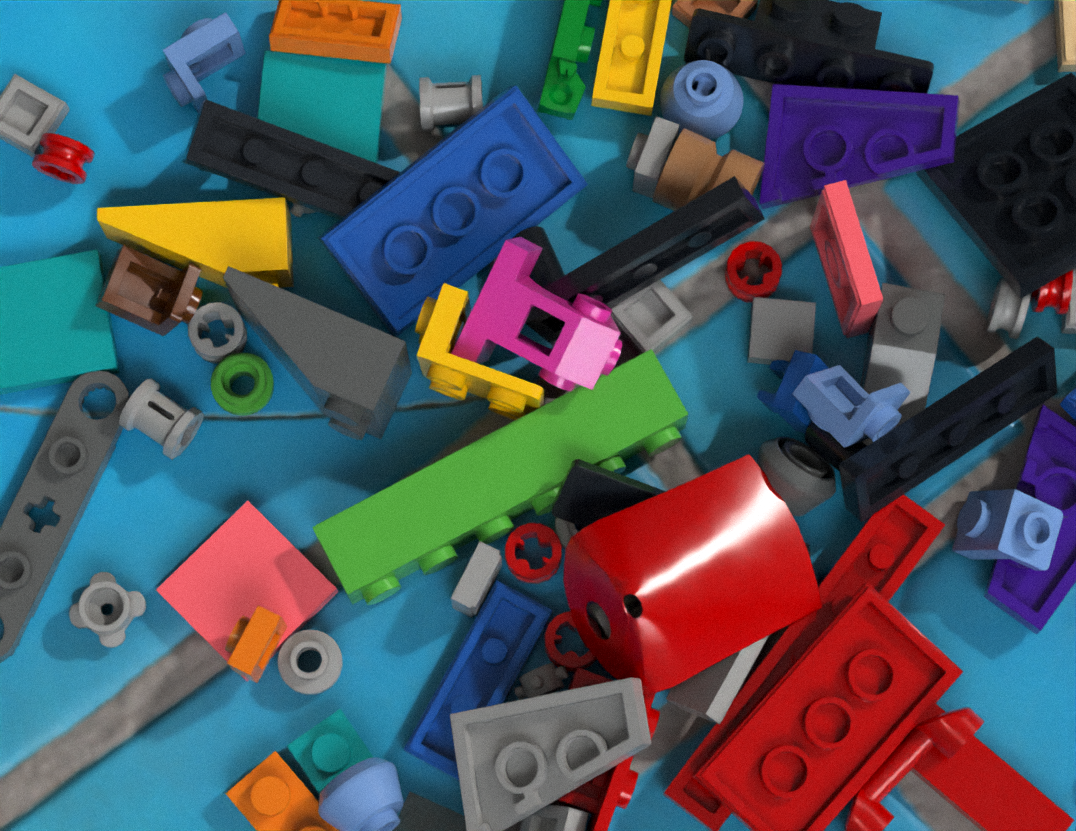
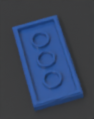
(452, 209)

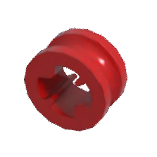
(63, 158)
(736, 262)
(1054, 294)
(546, 539)
(570, 659)

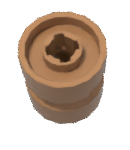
(697, 168)

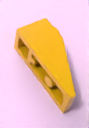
(212, 235)

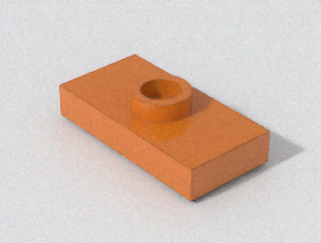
(337, 29)

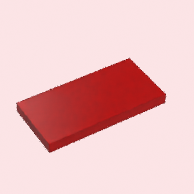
(829, 719)

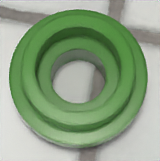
(234, 367)

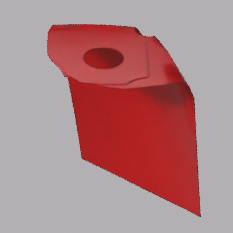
(711, 570)

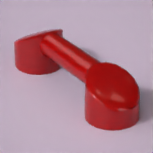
(944, 731)

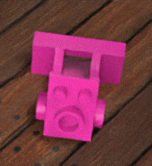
(587, 340)

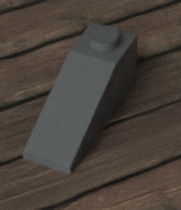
(903, 345)

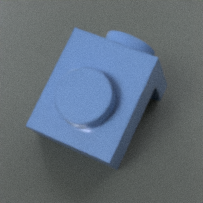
(198, 54)
(846, 409)
(1007, 527)

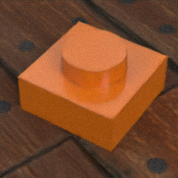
(254, 642)

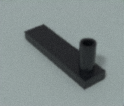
(281, 161)
(645, 255)
(941, 432)

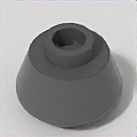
(797, 473)

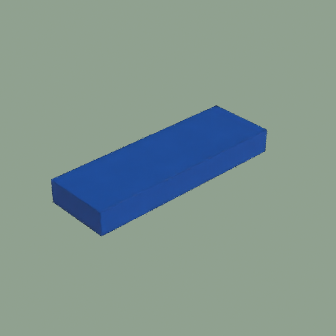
(480, 671)

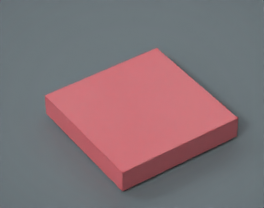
(845, 260)
(243, 568)

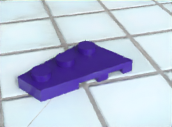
(851, 136)
(1050, 477)

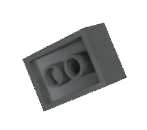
(338, 362)

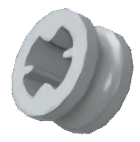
(1007, 310)
(230, 319)

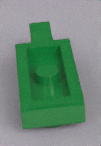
(571, 43)

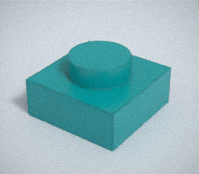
(328, 749)

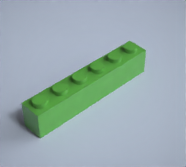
(499, 479)

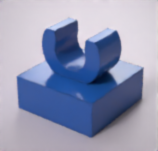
(791, 373)

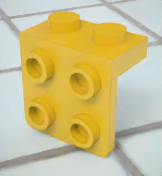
(453, 376)

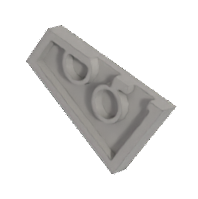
(542, 747)

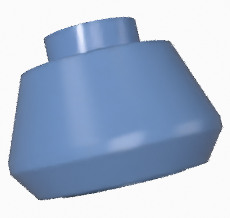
(697, 110)
(363, 797)

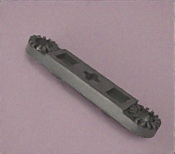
(62, 473)

